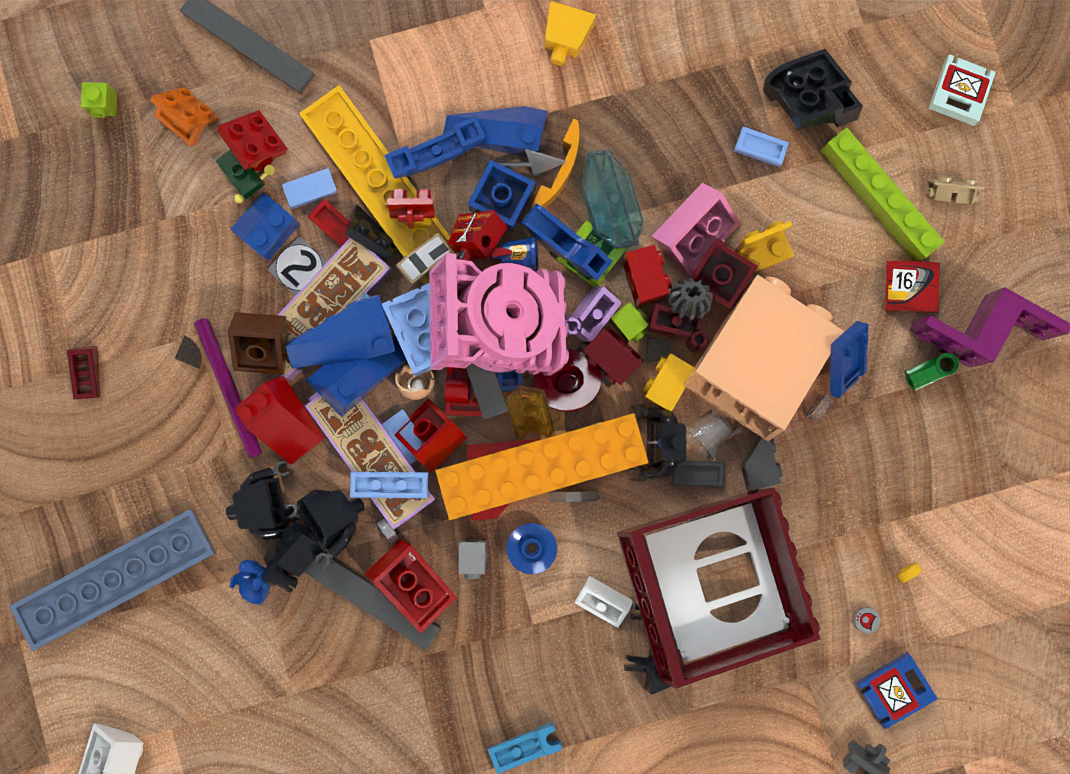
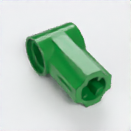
(930, 371)

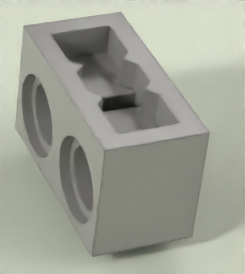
(472, 558)

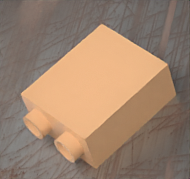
(764, 357)

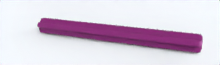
(226, 384)

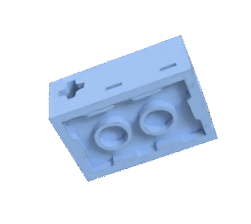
(411, 323)

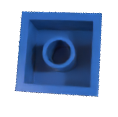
(503, 192)

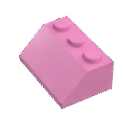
(695, 226)

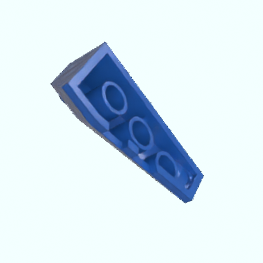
(350, 381)

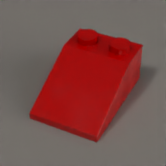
(280, 420)
(410, 585)

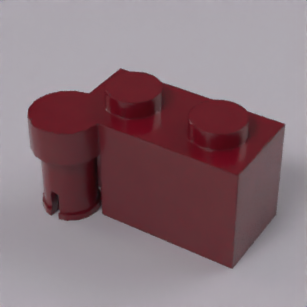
(667, 323)

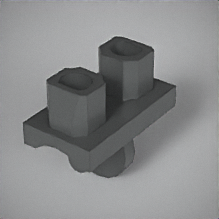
(869, 758)

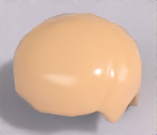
(414, 387)

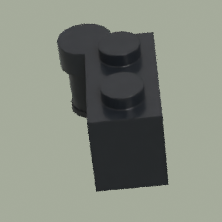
(290, 556)

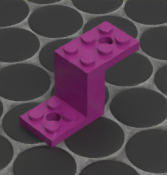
(990, 328)

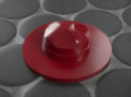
(572, 385)

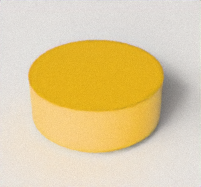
(909, 572)

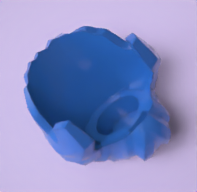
(250, 582)

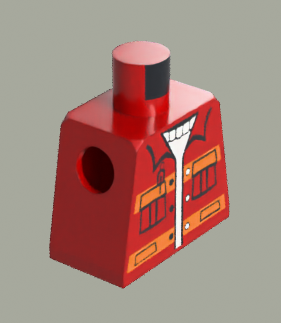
(476, 235)

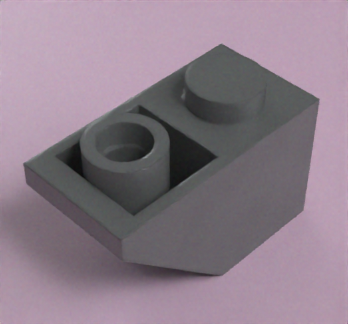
(760, 466)

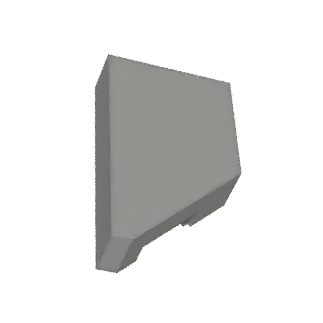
(573, 496)

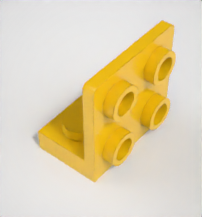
(769, 246)

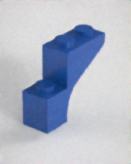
(565, 243)

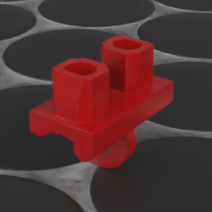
(411, 209)

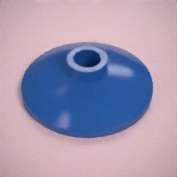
(531, 562)

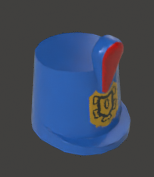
(518, 252)

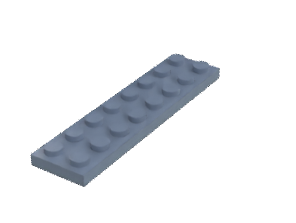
(112, 579)

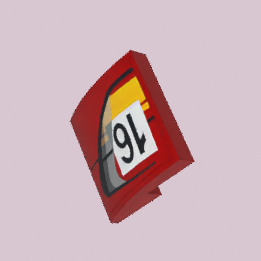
(912, 286)

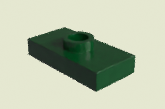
(244, 180)

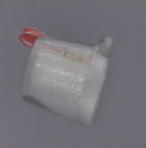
(710, 433)

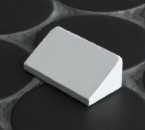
(603, 601)

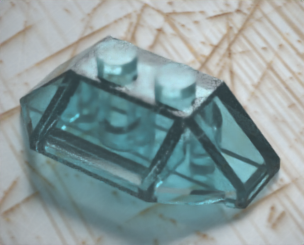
(611, 200)

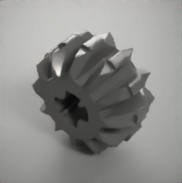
(690, 298)

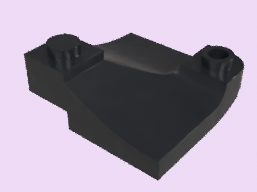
(813, 91)

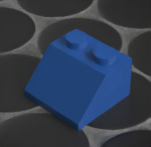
(265, 226)

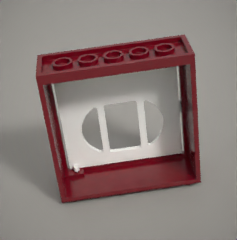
(673, 600)

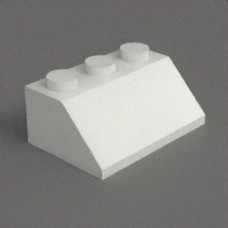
(111, 751)

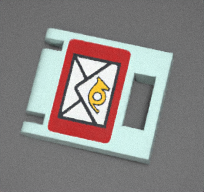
(963, 83)

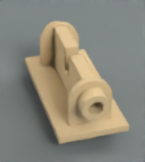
(944, 187)

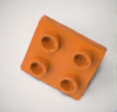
(183, 114)

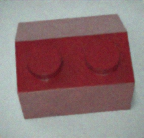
(613, 356)

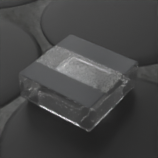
(820, 407)

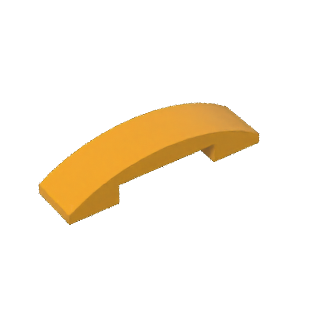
(570, 142)

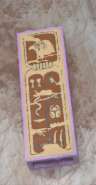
(339, 282)
(368, 448)

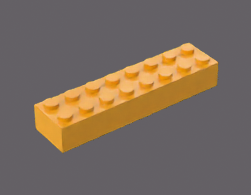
(541, 466)

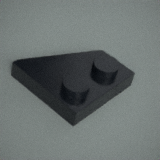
(369, 234)

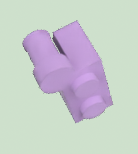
(592, 314)

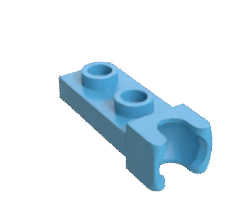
(524, 748)

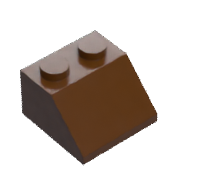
(258, 343)

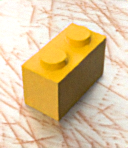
(668, 383)

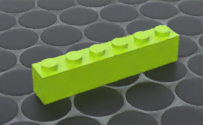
(882, 195)

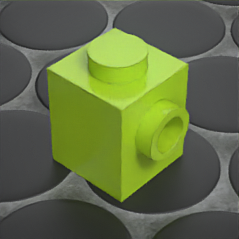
(99, 99)
(630, 323)

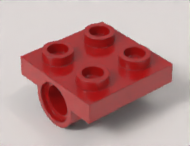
(252, 140)
(460, 394)

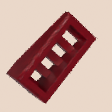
(93, 371)

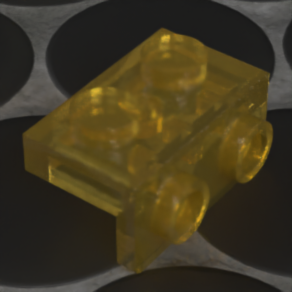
(529, 412)

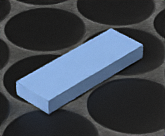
(389, 485)

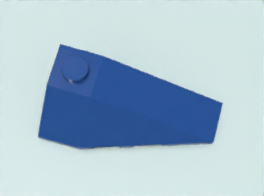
(507, 128)
(350, 335)

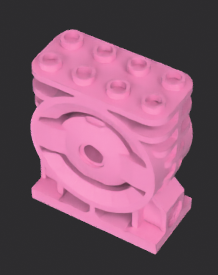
(470, 333)

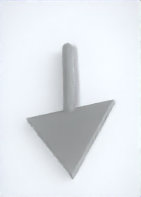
(539, 162)

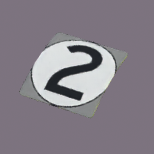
(297, 265)

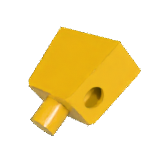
(567, 31)

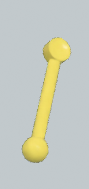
(268, 170)

